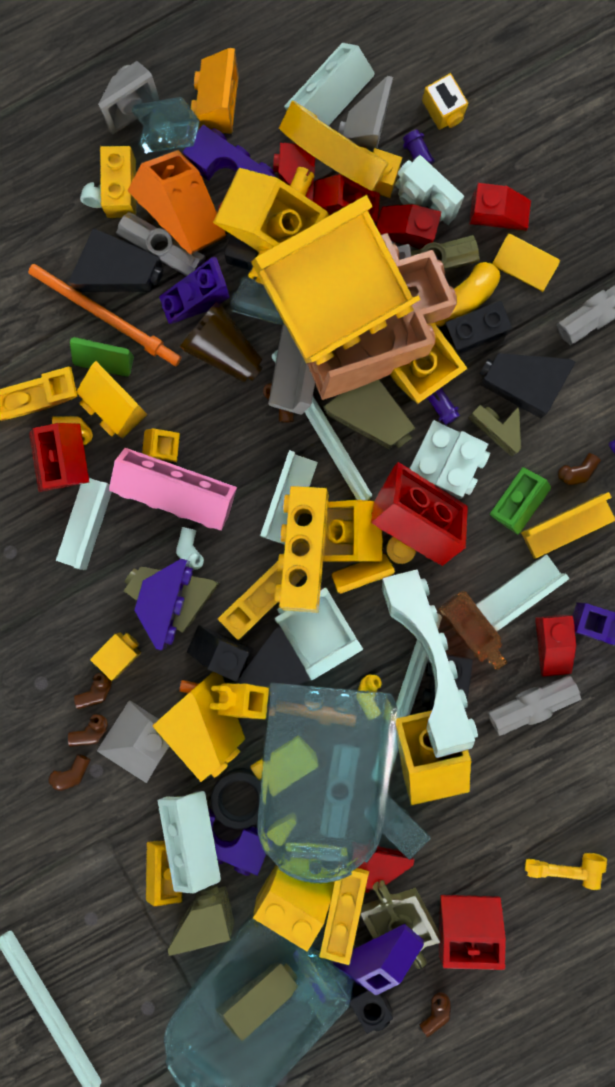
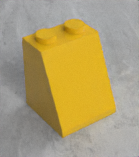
(198, 734)
(423, 773)
(293, 907)

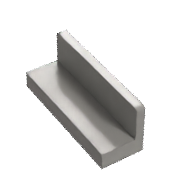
(292, 379)

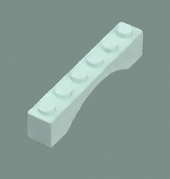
(448, 724)

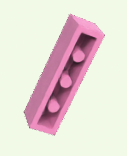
(172, 488)

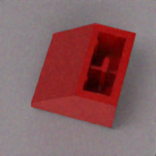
(58, 456)
(471, 932)

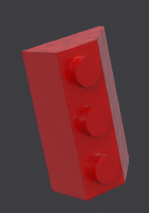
(421, 515)

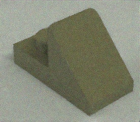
(503, 434)

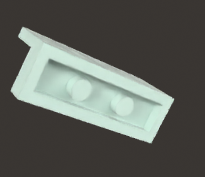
(335, 83)
(296, 472)
(84, 524)
(521, 592)
(189, 842)

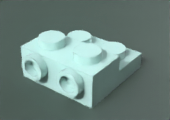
(425, 187)
(450, 459)

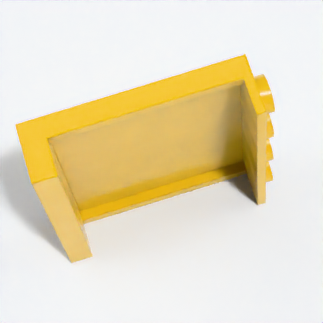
(334, 282)

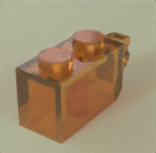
(473, 628)

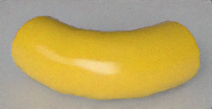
(474, 290)

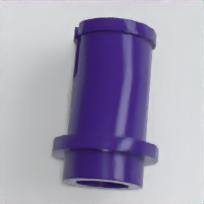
(415, 144)
(444, 407)

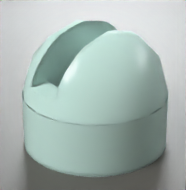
(91, 195)

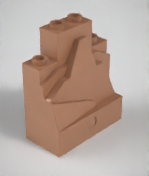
(401, 339)

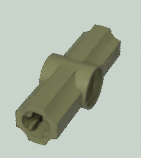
(454, 253)

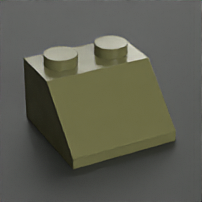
(205, 923)

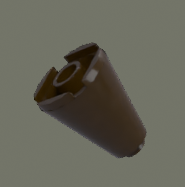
(223, 345)

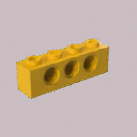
(301, 501)

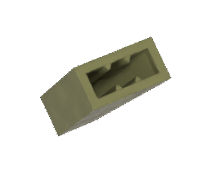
(372, 414)
(195, 594)
(258, 1000)

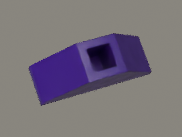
(195, 292)
(162, 600)
(383, 960)

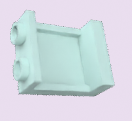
(319, 638)

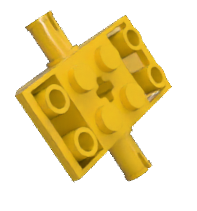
(267, 210)

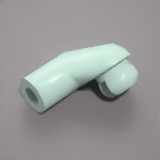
(187, 551)

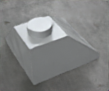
(127, 88)
(368, 116)
(134, 742)

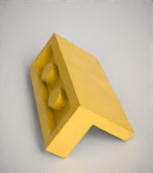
(569, 525)
(344, 917)

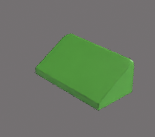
(111, 358)
(520, 500)

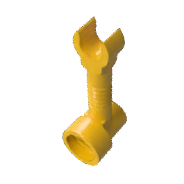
(590, 871)

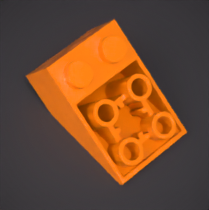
(177, 200)

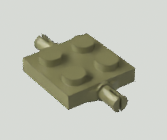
(399, 909)

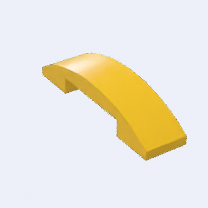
(332, 147)
(37, 394)
(258, 598)

